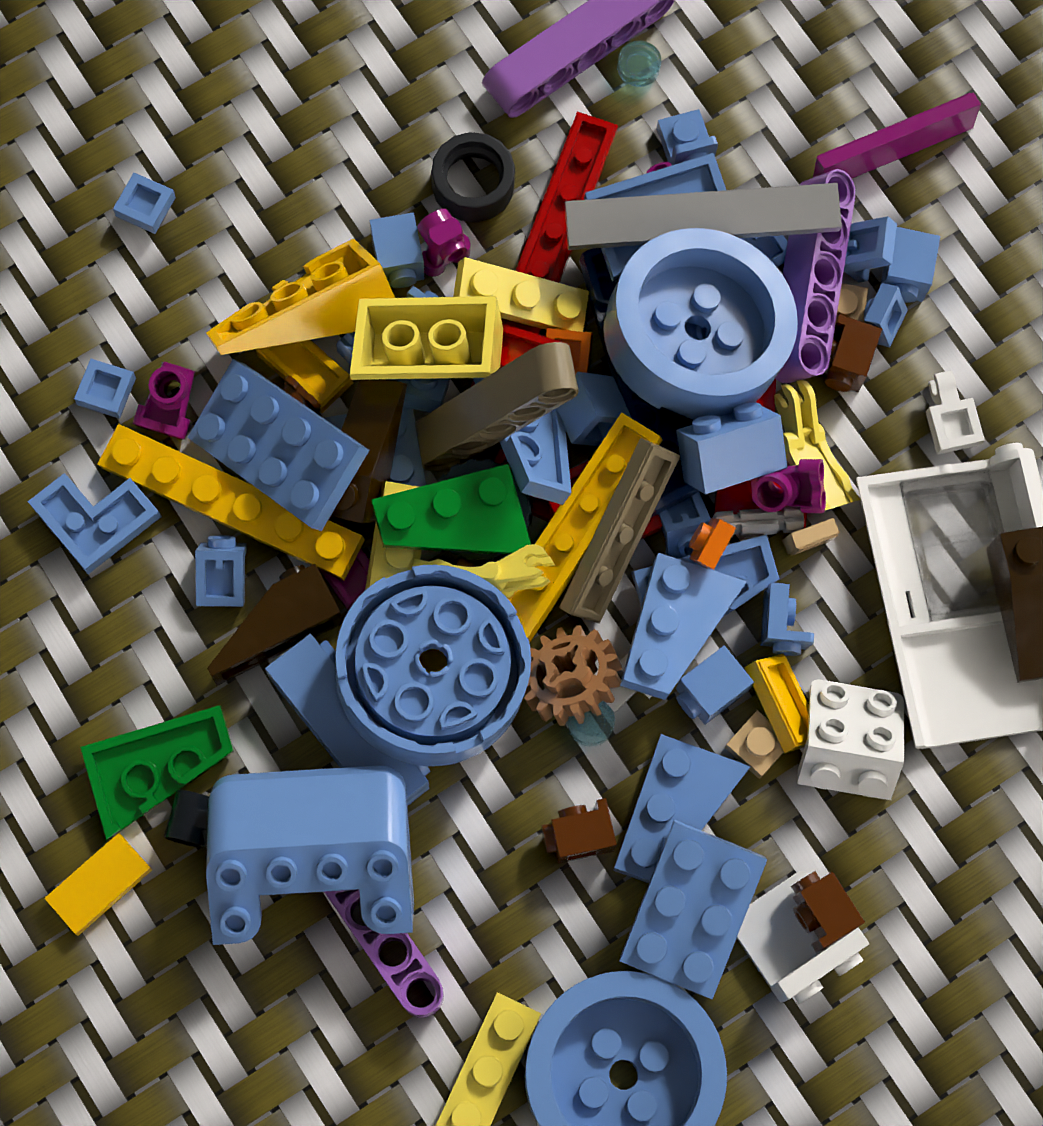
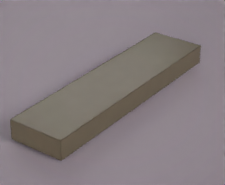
(619, 531)

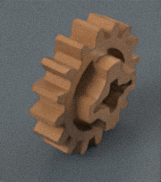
(570, 675)

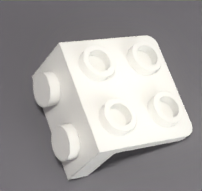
(853, 740)
(784, 948)

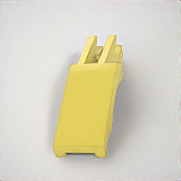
(806, 440)
(510, 573)

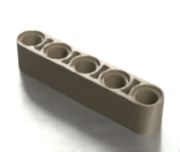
(497, 406)

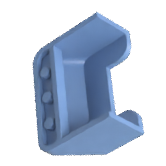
(308, 836)

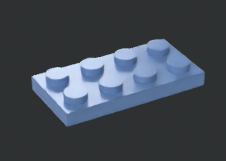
(278, 444)

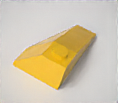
(310, 308)

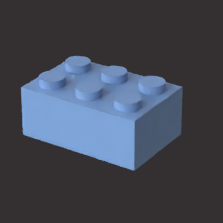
(693, 909)

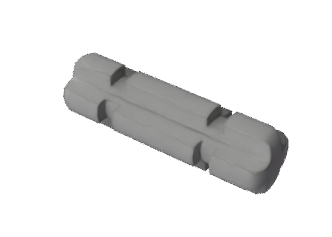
(760, 522)

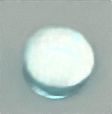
(639, 63)
(594, 729)

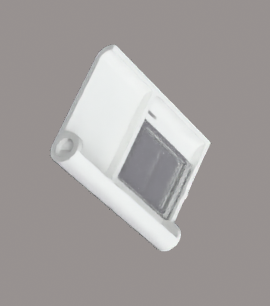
(932, 542)

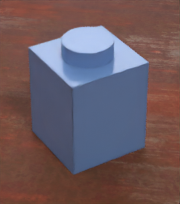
(398, 249)
(912, 263)
(593, 410)
(713, 686)

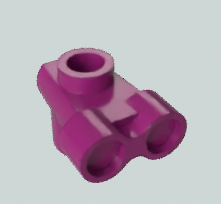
(444, 241)
(165, 413)
(800, 485)

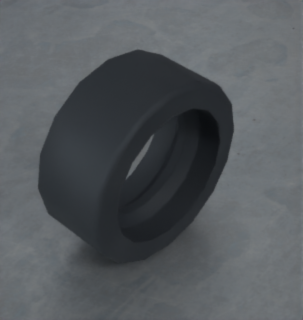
(476, 146)

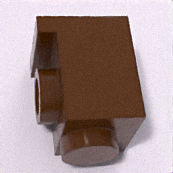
(851, 354)
(580, 833)
(824, 909)

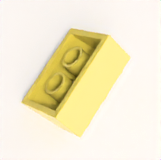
(427, 338)

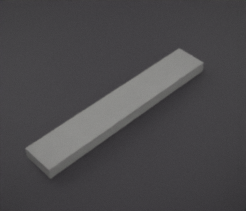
(735, 212)

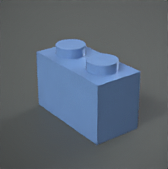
(731, 447)

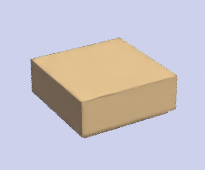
(810, 537)

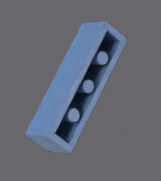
(308, 684)

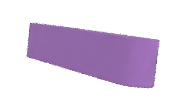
(567, 50)
(815, 276)
(400, 977)

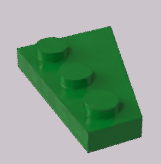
(456, 514)
(150, 764)

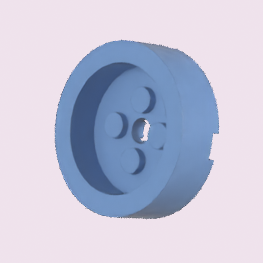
(710, 283)
(440, 713)
(631, 1020)

